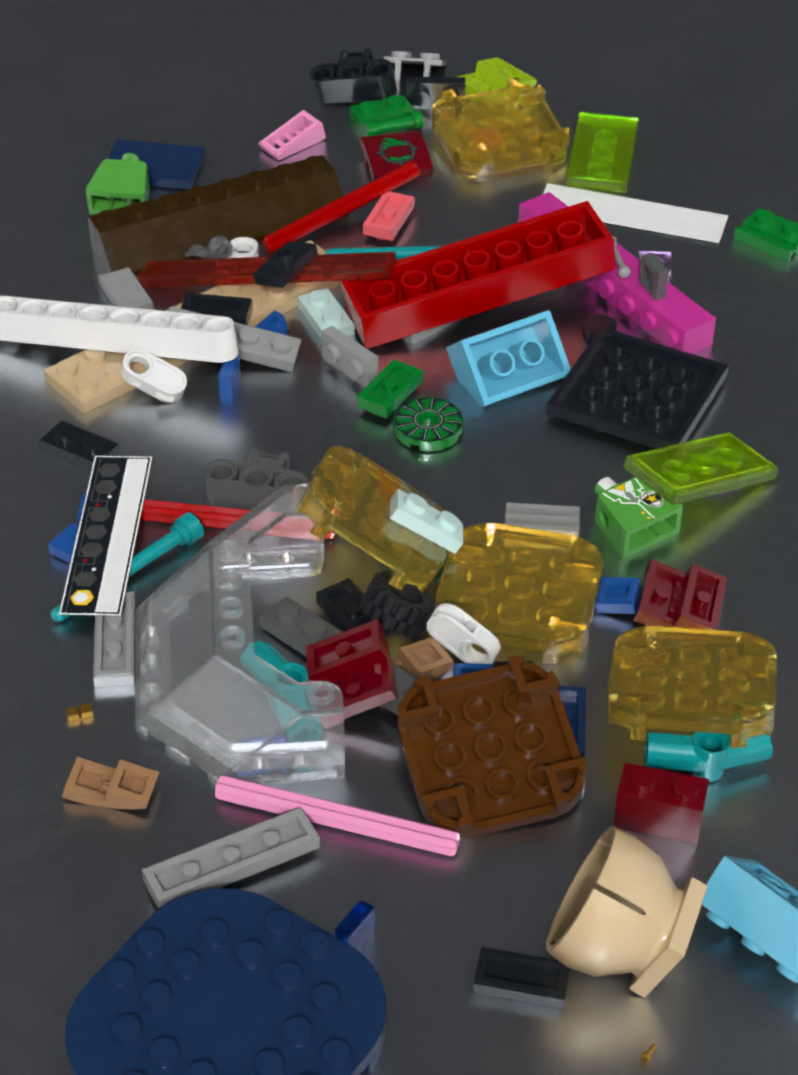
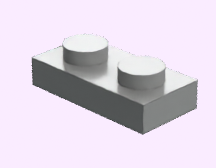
(349, 356)

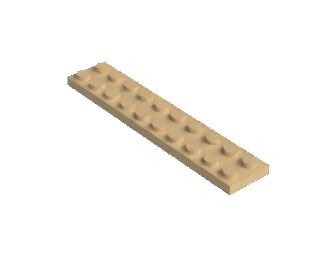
(95, 375)

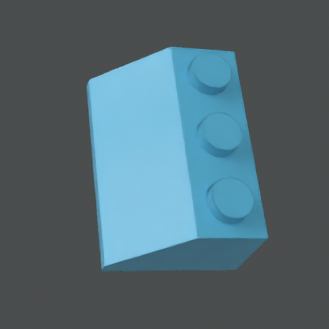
(510, 359)
(758, 907)

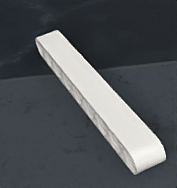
(118, 329)

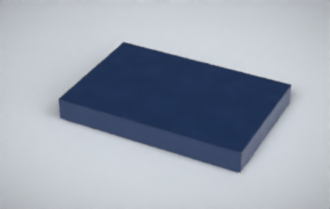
(166, 163)

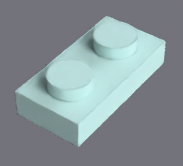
(324, 311)
(418, 516)

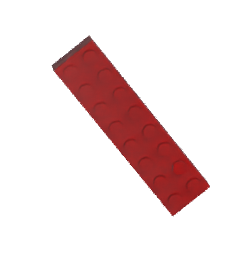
(480, 274)

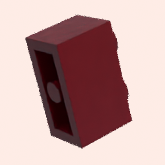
(660, 803)

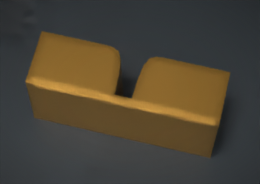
(74, 713)

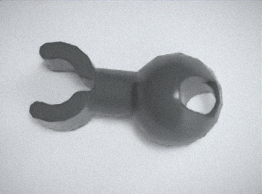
(217, 248)

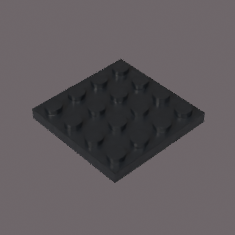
(637, 389)

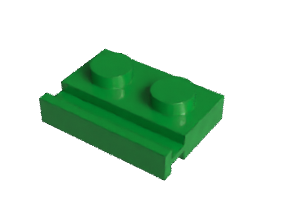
(769, 234)

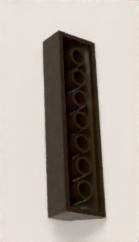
(231, 208)

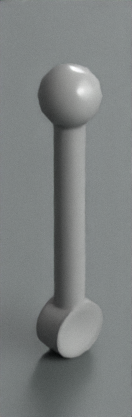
(623, 271)

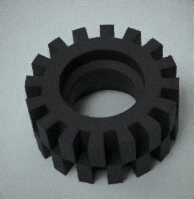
(396, 609)

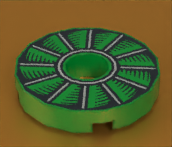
(443, 414)

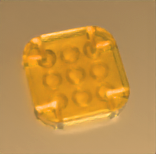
(499, 132)
(353, 501)
(525, 586)
(693, 682)

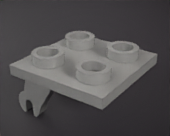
(425, 59)

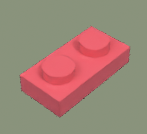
(388, 215)

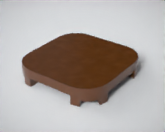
(490, 749)

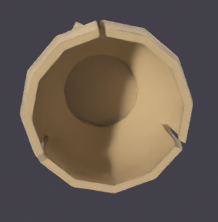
(625, 914)

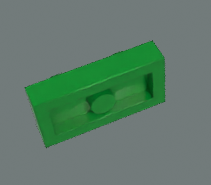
(389, 388)

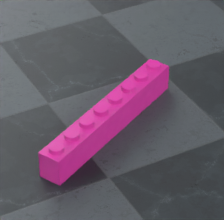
(670, 320)

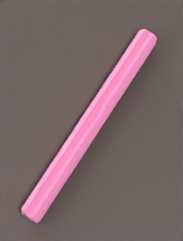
(339, 815)

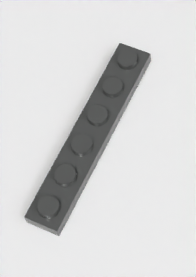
(302, 628)

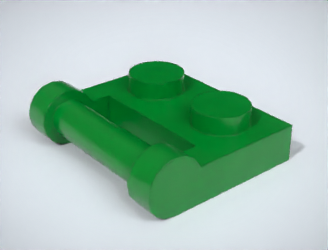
(385, 116)

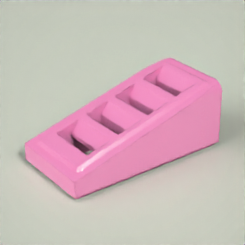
(300, 132)

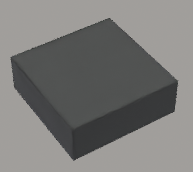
(653, 276)

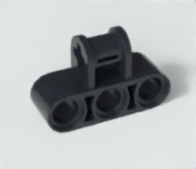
(353, 78)

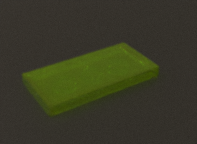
(602, 152)
(700, 468)

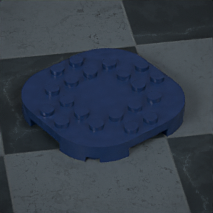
(229, 991)

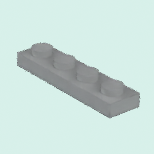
(263, 345)
(232, 857)

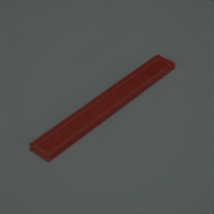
(240, 270)

